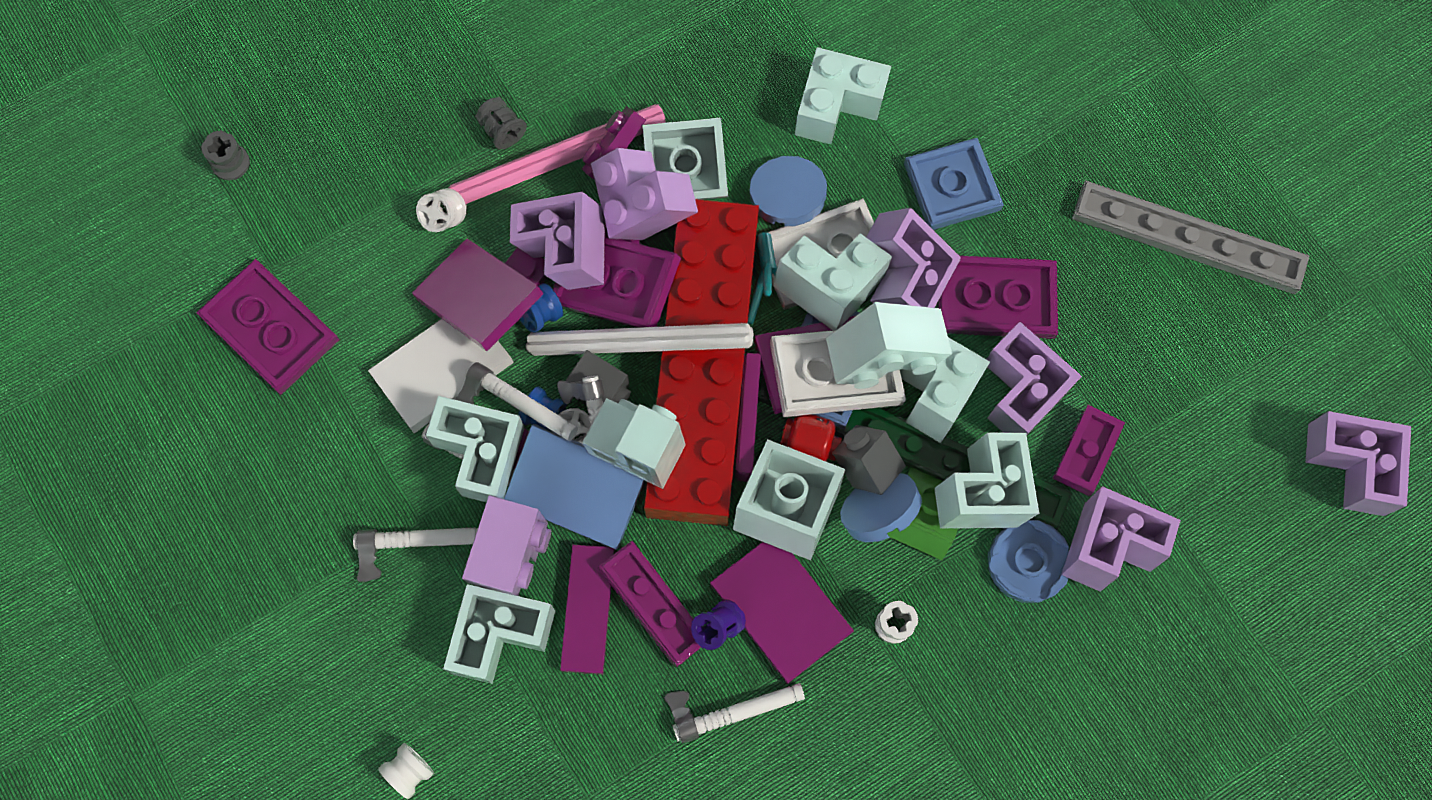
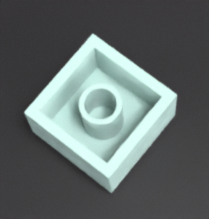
(788, 499)

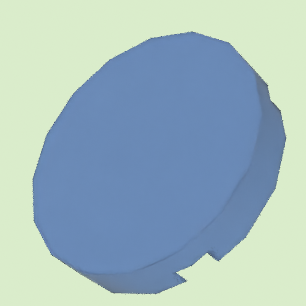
(788, 190)
(873, 515)
(1028, 561)

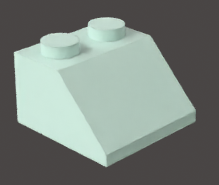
(690, 149)

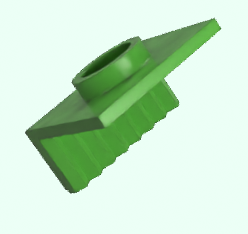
(925, 531)

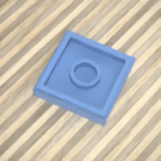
(953, 184)

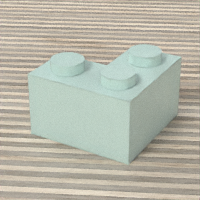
(836, 86)
(830, 285)
(888, 340)
(944, 390)
(484, 437)
(636, 439)
(996, 491)
(488, 621)

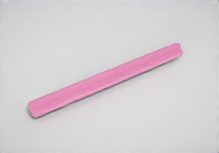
(541, 160)

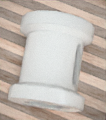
(900, 610)

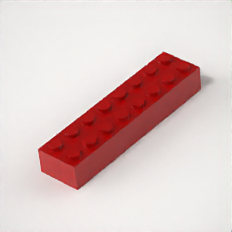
(705, 384)

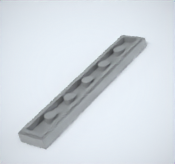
(1191, 237)

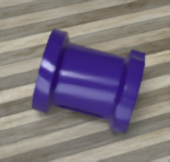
(715, 632)

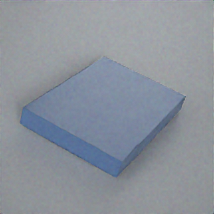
(574, 487)

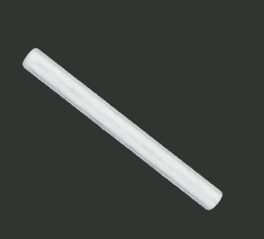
(641, 339)

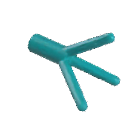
(768, 267)

